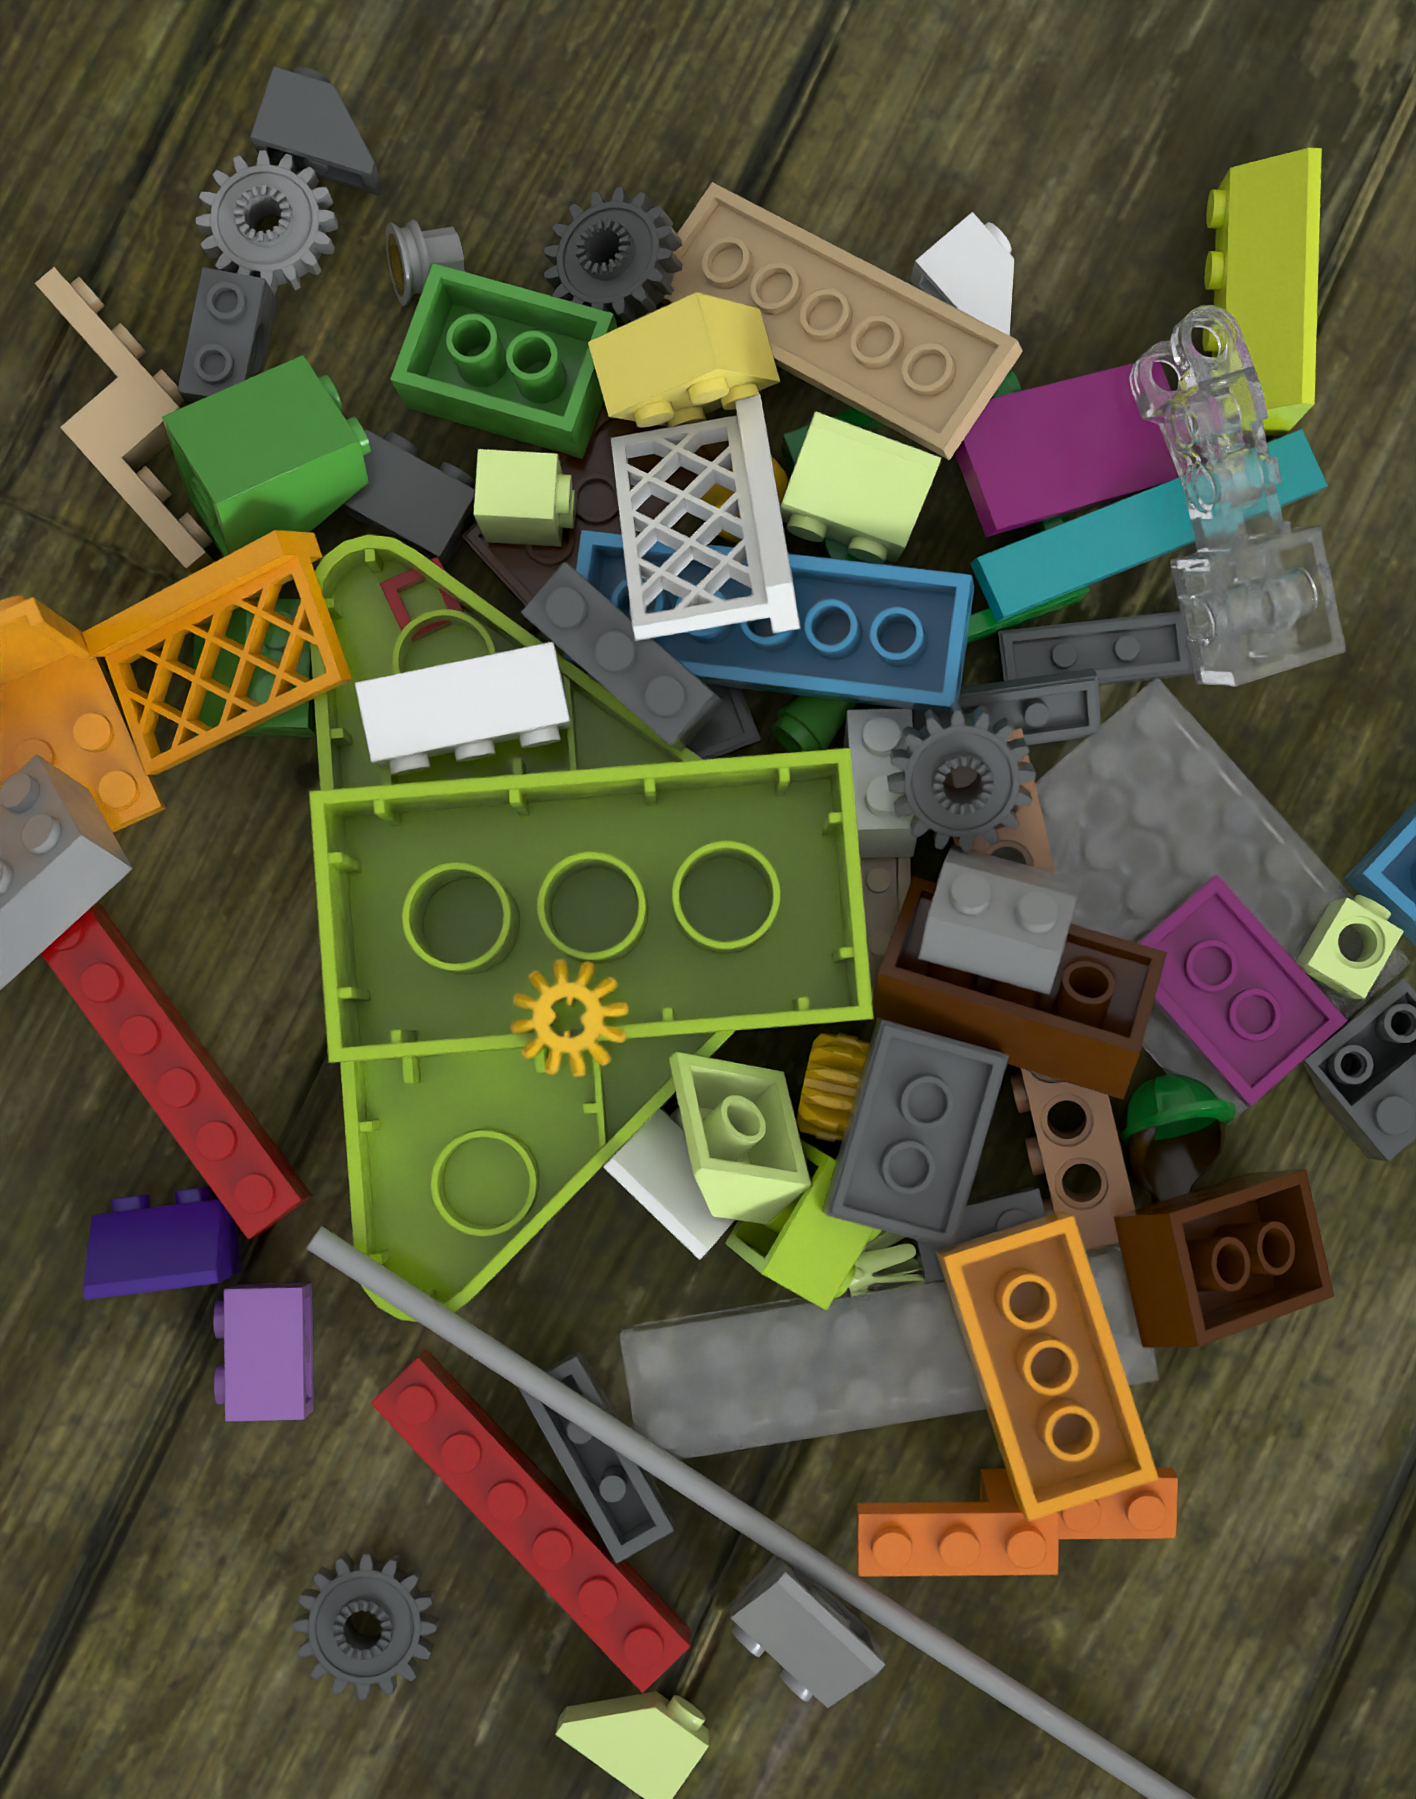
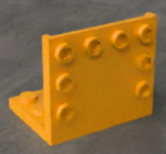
(67, 712)

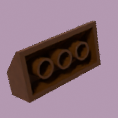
(1078, 1033)

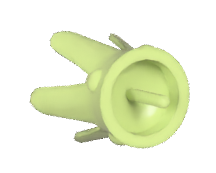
(885, 1264)

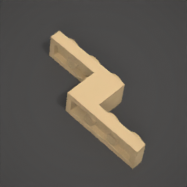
(125, 420)

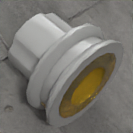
(413, 252)

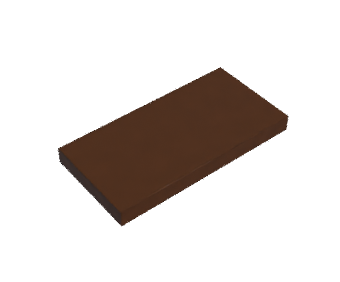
(529, 567)

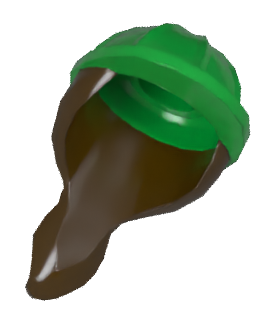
(1173, 1134)

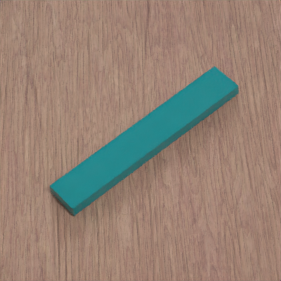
(1118, 537)

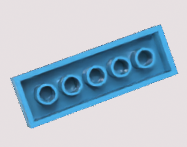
(861, 637)

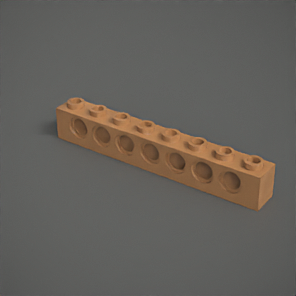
(1097, 1137)

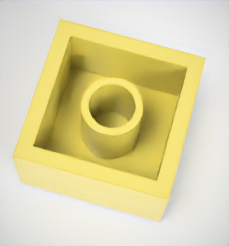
(684, 361)

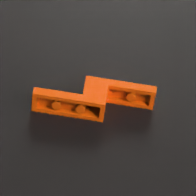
(995, 1534)

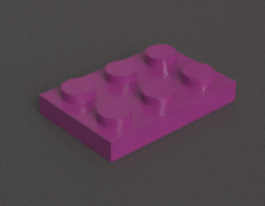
(1237, 992)

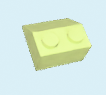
(856, 489)
(740, 1136)

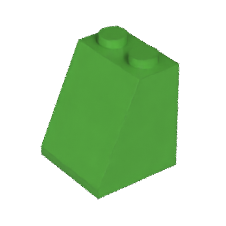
(268, 455)

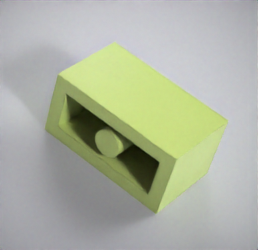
(523, 498)

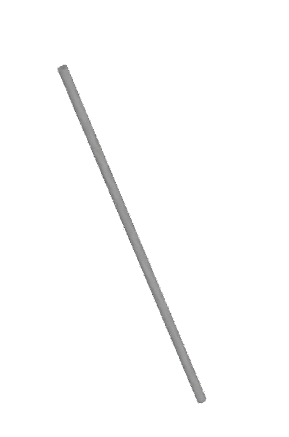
(740, 1516)

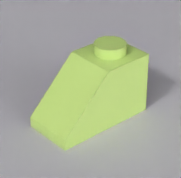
(639, 1740)

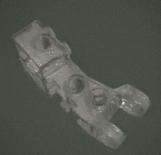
(1257, 587)

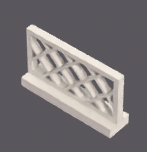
(759, 525)

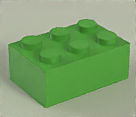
(503, 360)

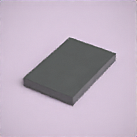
(915, 1133)

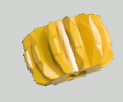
(546, 1016)
(830, 1085)

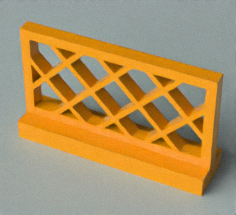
(211, 597)

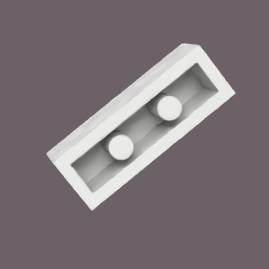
(464, 708)

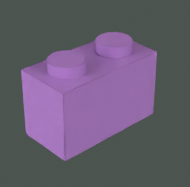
(265, 1351)

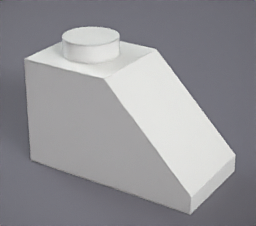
(970, 272)

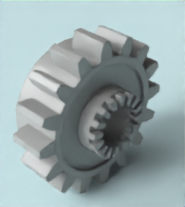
(263, 191)

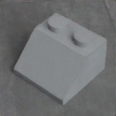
(999, 919)
(807, 1632)

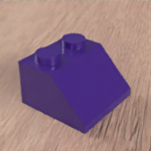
(160, 1245)

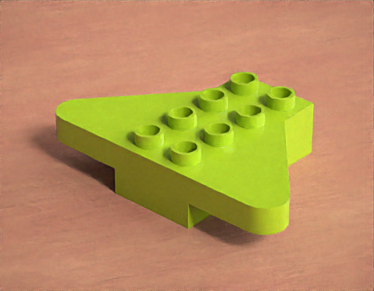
(690, 881)

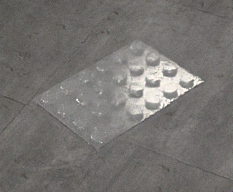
(1156, 815)

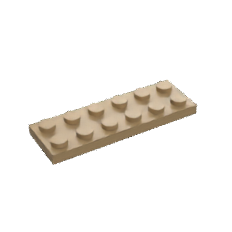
(846, 321)

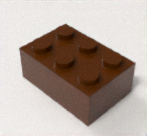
(1223, 1258)

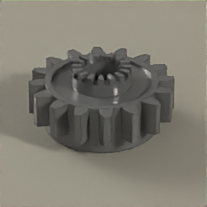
(623, 231)
(965, 810)
(359, 1657)

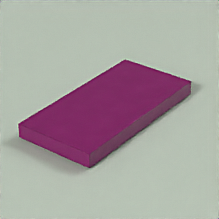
(1062, 450)

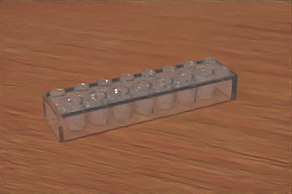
(814, 1372)

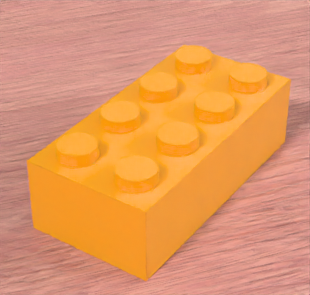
(1047, 1365)

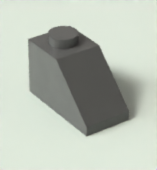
(310, 122)

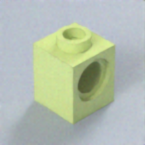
(1325, 962)

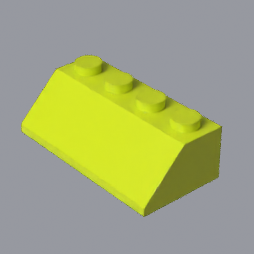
(1269, 274)

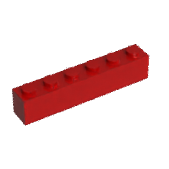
(175, 1073)
(533, 1520)

